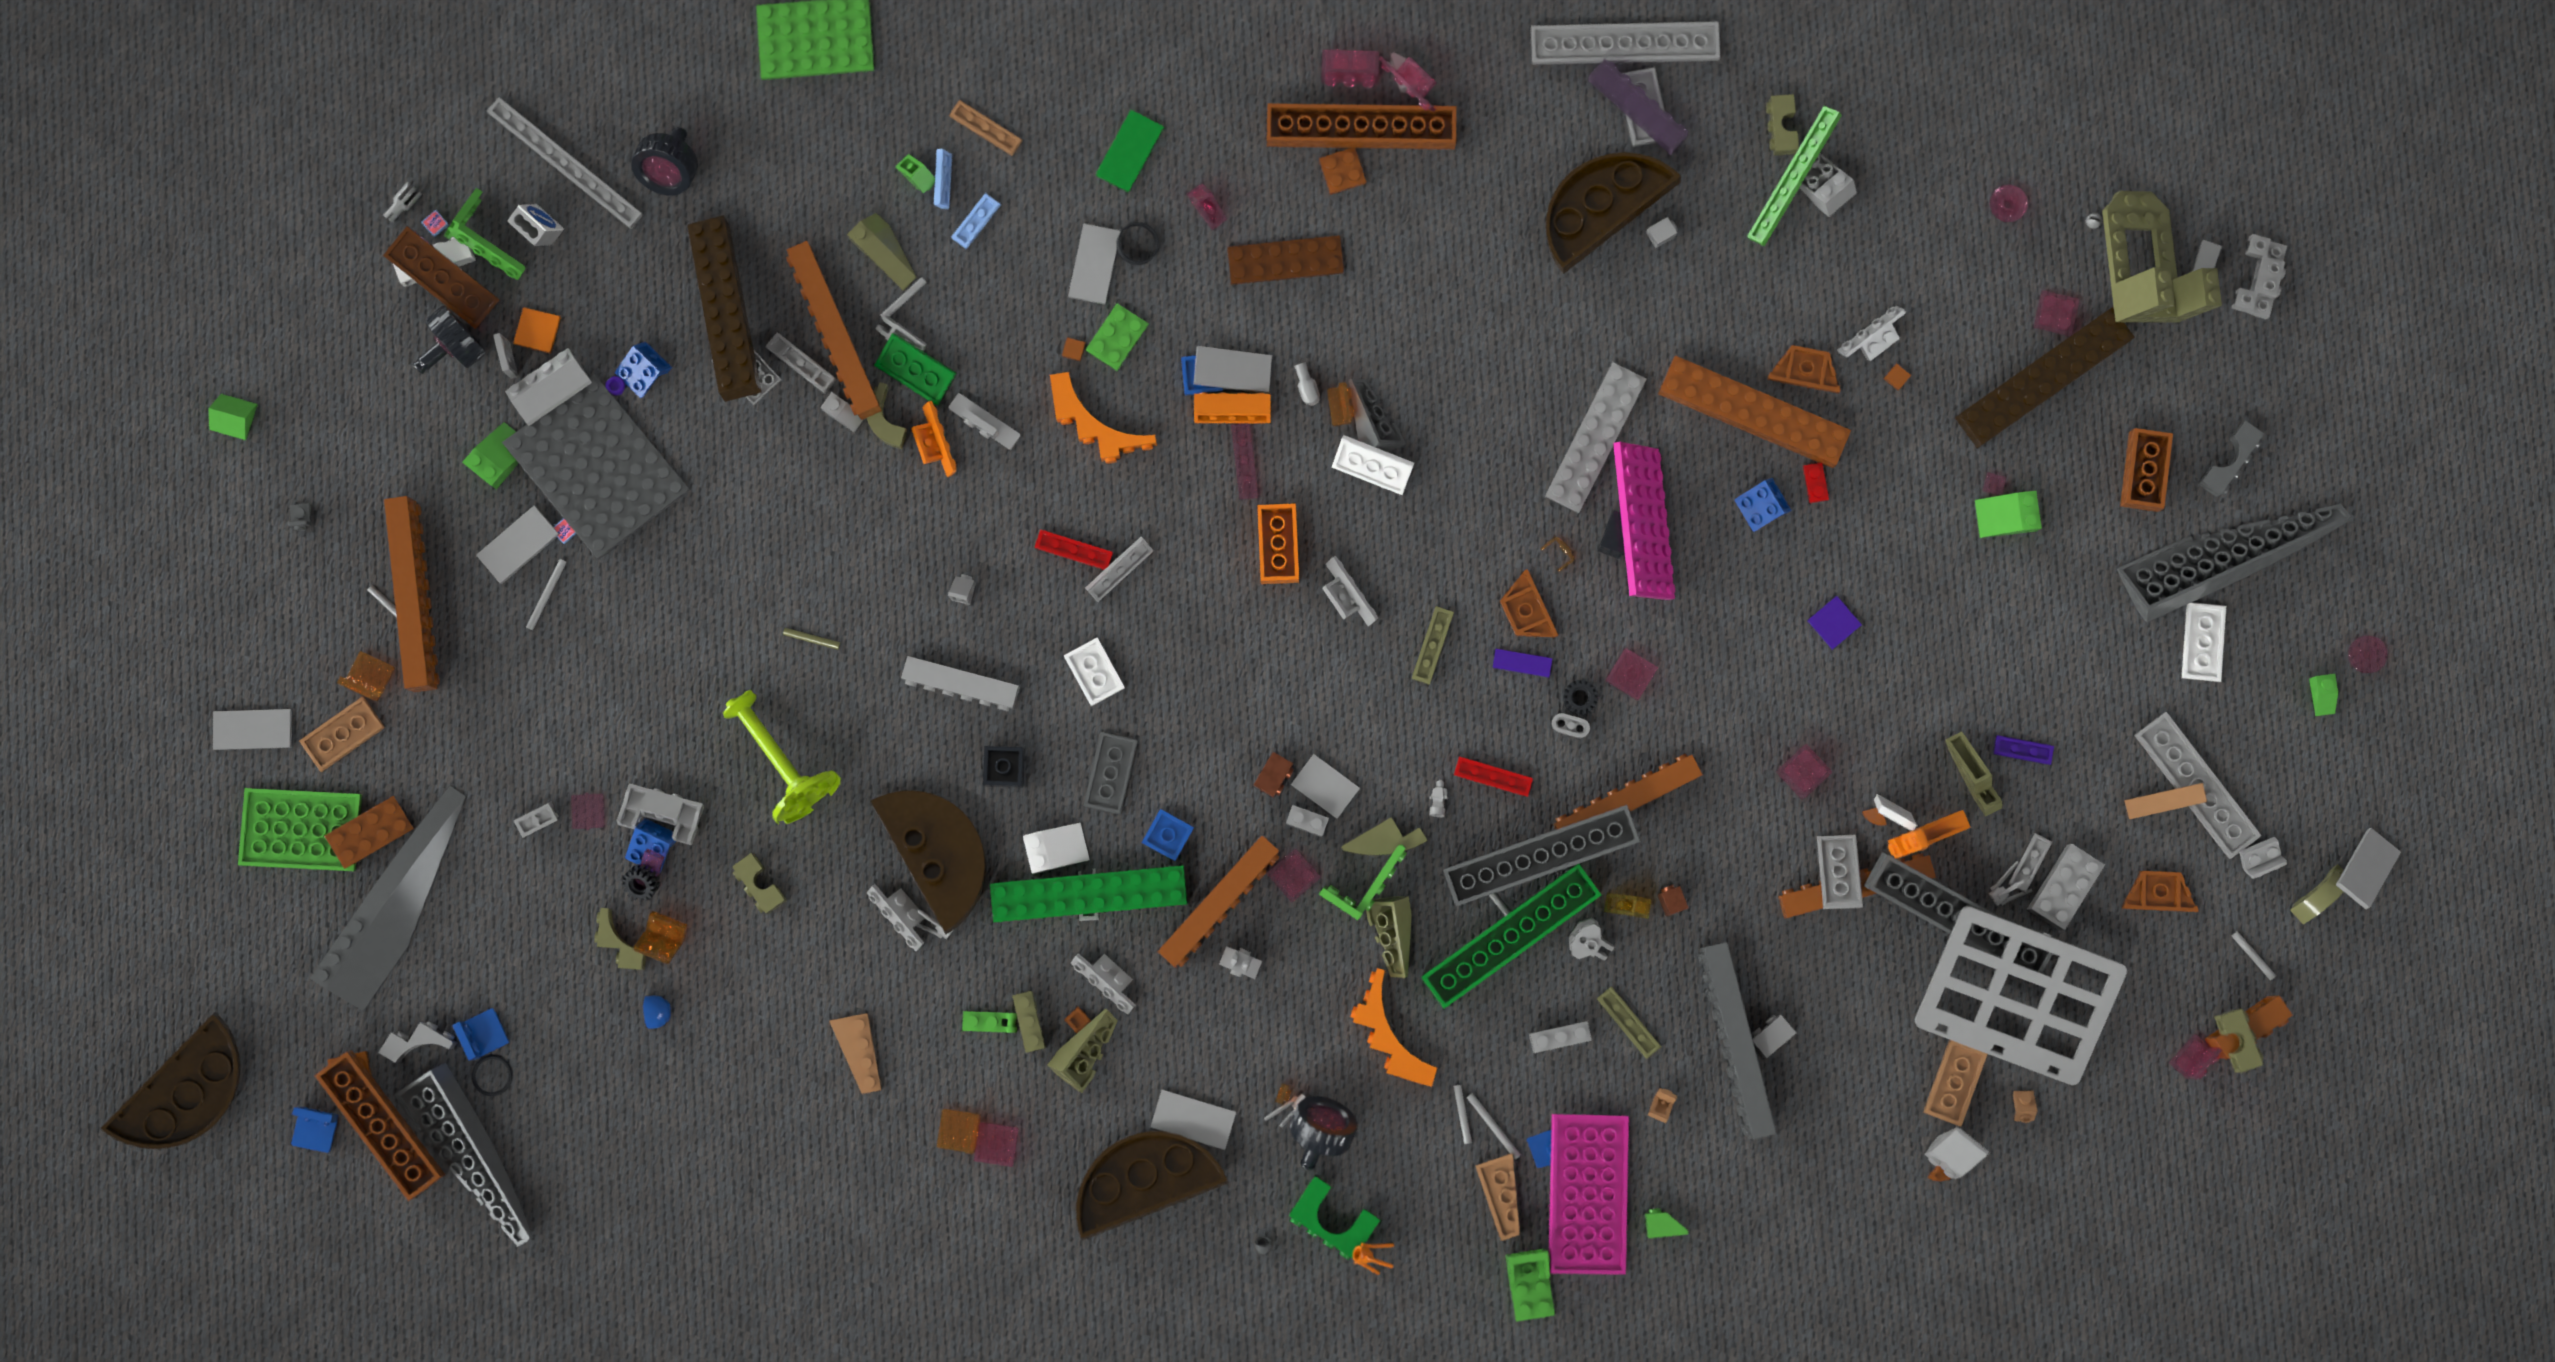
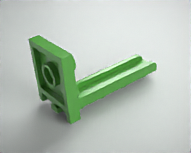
(477, 243)
(1348, 904)

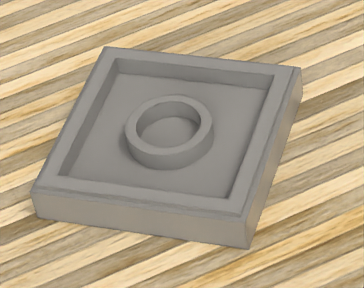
(505, 355)

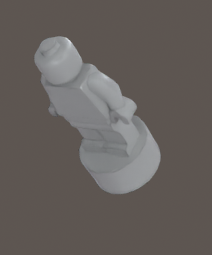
(1438, 795)

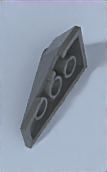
(1371, 420)

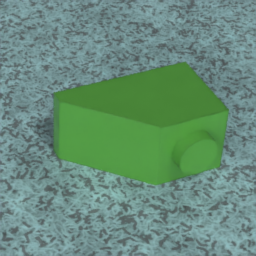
(916, 173)
(2324, 694)
(1662, 1224)

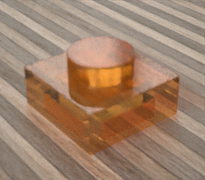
(1283, 1094)

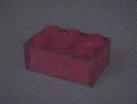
(1350, 67)

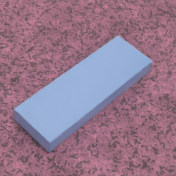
(942, 179)
(976, 221)

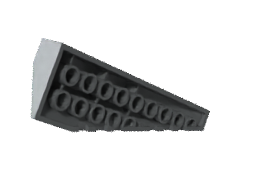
(464, 1144)

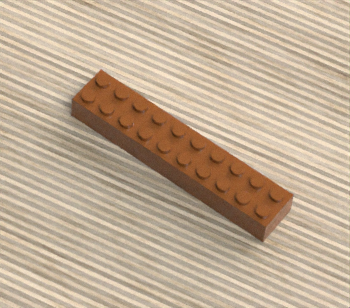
(1360, 126)
(1754, 412)
(411, 594)

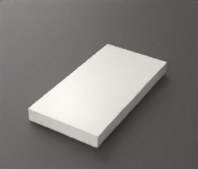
(1372, 465)
(2204, 642)
(1895, 812)

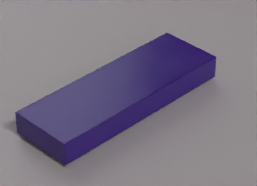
(1522, 663)
(2023, 750)

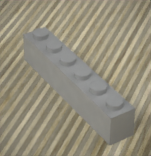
(960, 682)

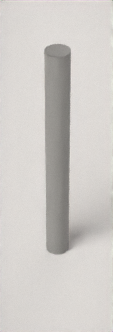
(546, 594)
(1493, 1125)

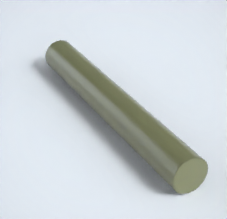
(811, 638)

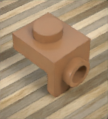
(1662, 1105)
(2024, 1106)

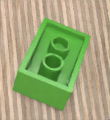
(491, 458)
(2008, 514)

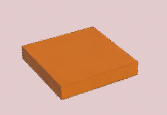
(537, 330)

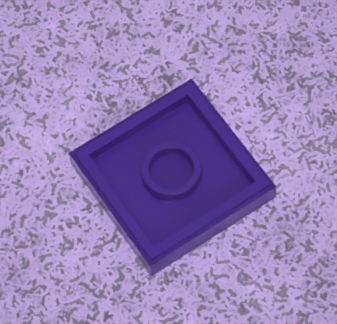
(1834, 622)

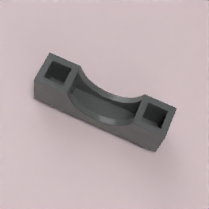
(2244, 440)

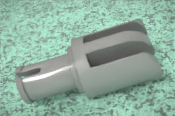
(399, 205)
(1307, 386)

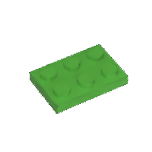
(1117, 337)

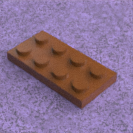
(369, 832)

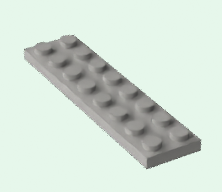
(1595, 437)
(2186, 767)

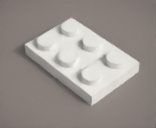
(1094, 671)

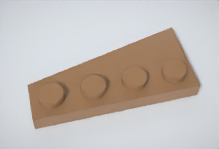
(858, 1047)
(1500, 1190)

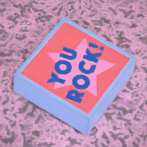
(435, 223)
(564, 530)

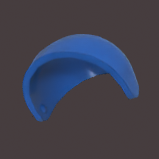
(656, 1011)

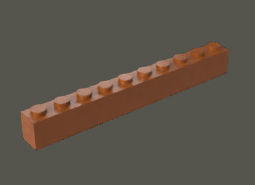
(834, 331)

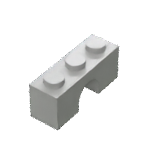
(1560, 1037)

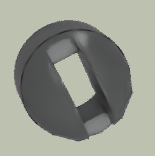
(1263, 1245)

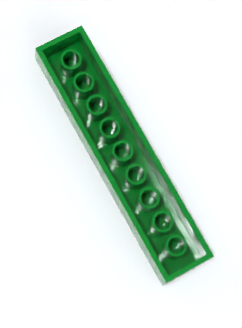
(1088, 894)
(1510, 936)

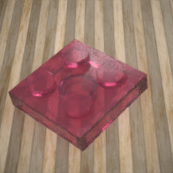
(2056, 313)
(1631, 674)
(1293, 875)
(996, 1144)

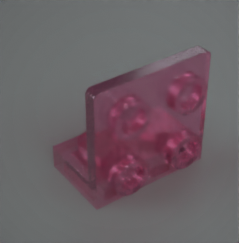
(2195, 1058)

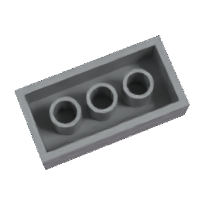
(2065, 887)

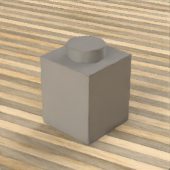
(1662, 232)

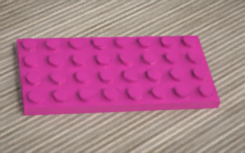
(1644, 521)
(1588, 1194)

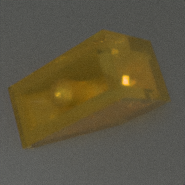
(1627, 905)

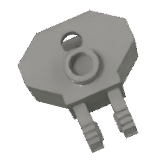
(1588, 940)
(1240, 962)

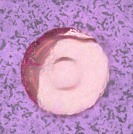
(2367, 654)

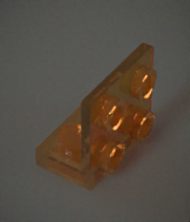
(367, 676)
(661, 938)
(958, 1130)

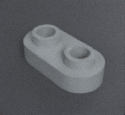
(1571, 723)

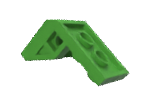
(1530, 1284)

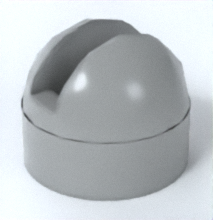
(2094, 223)

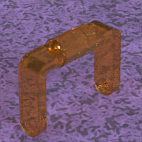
(1564, 547)

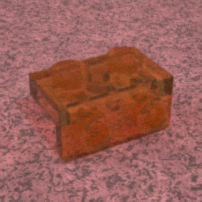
(1339, 404)

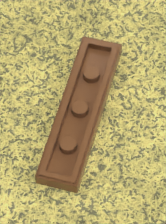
(985, 128)
(2165, 801)

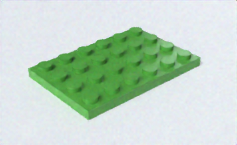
(814, 38)
(290, 828)

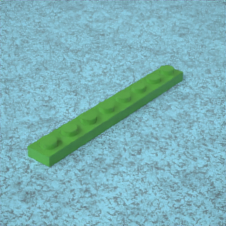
(1794, 175)

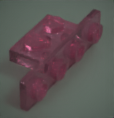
(1414, 78)

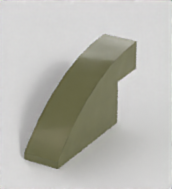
(1974, 773)
(1384, 840)

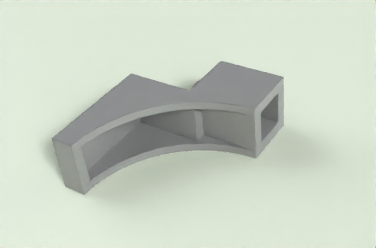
(398, 1045)

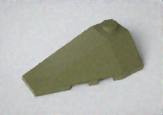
(879, 244)
(1393, 925)
(1076, 1058)

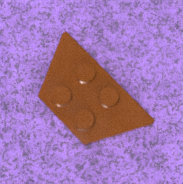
(1806, 369)
(1526, 609)
(2160, 892)

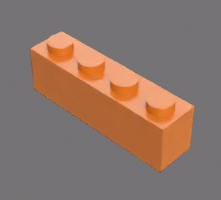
(1231, 408)

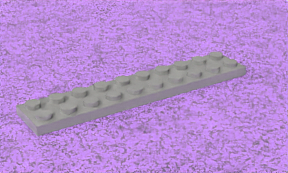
(1625, 43)

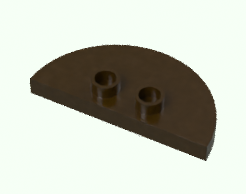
(1602, 200)
(938, 850)
(184, 1093)
(1141, 1178)

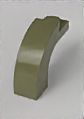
(886, 432)
(2319, 898)

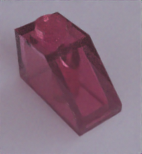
(1207, 206)

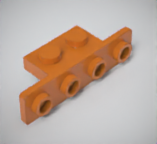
(932, 441)

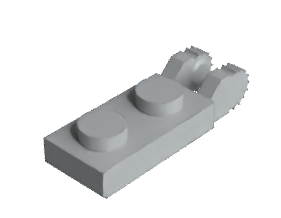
(900, 331)

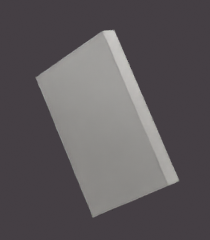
(1325, 786)

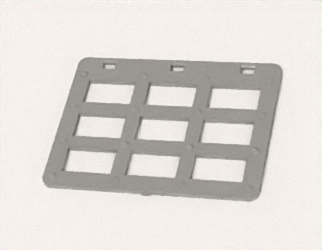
(2015, 1050)

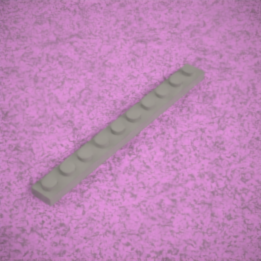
(564, 163)

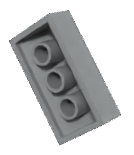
(548, 386)

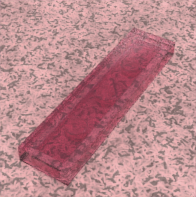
(1244, 461)

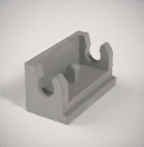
(536, 819)

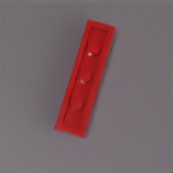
(1073, 550)
(1493, 776)

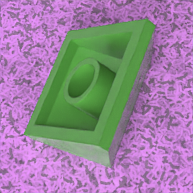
(231, 416)

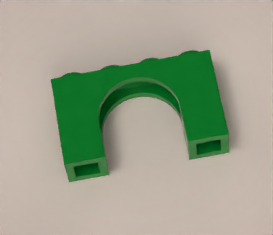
(1305, 1214)

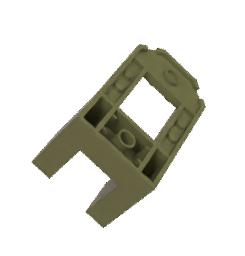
(2155, 293)

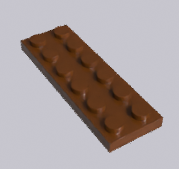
(1285, 260)
(441, 277)

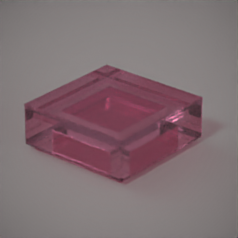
(1994, 484)

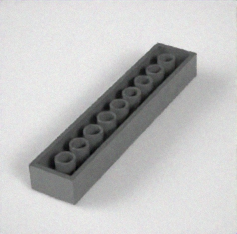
(1542, 855)
(1942, 907)
(1737, 1041)

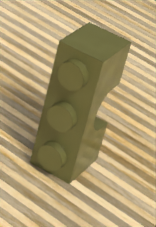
(1782, 141)
(747, 871)
(1029, 1022)
(2247, 1054)

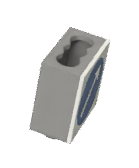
(535, 224)

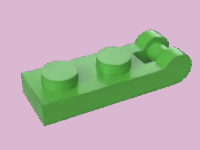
(988, 1022)

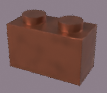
(1273, 775)
(1672, 900)

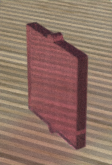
(587, 811)

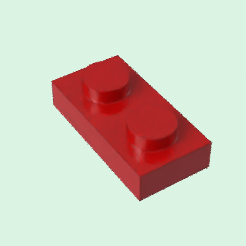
(1815, 483)

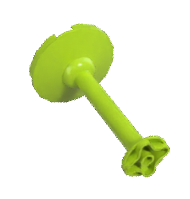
(801, 790)

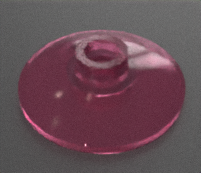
(2015, 197)

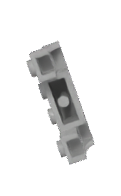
(2266, 279)
(661, 807)

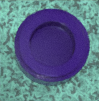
(615, 385)

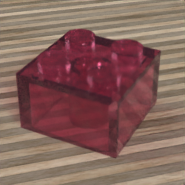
(1803, 771)

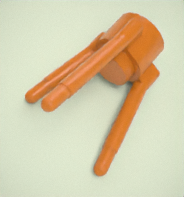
(1363, 1255)

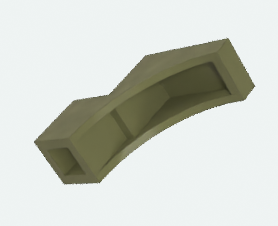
(609, 938)

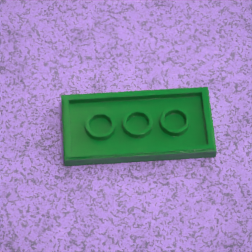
(1129, 151)
(915, 369)

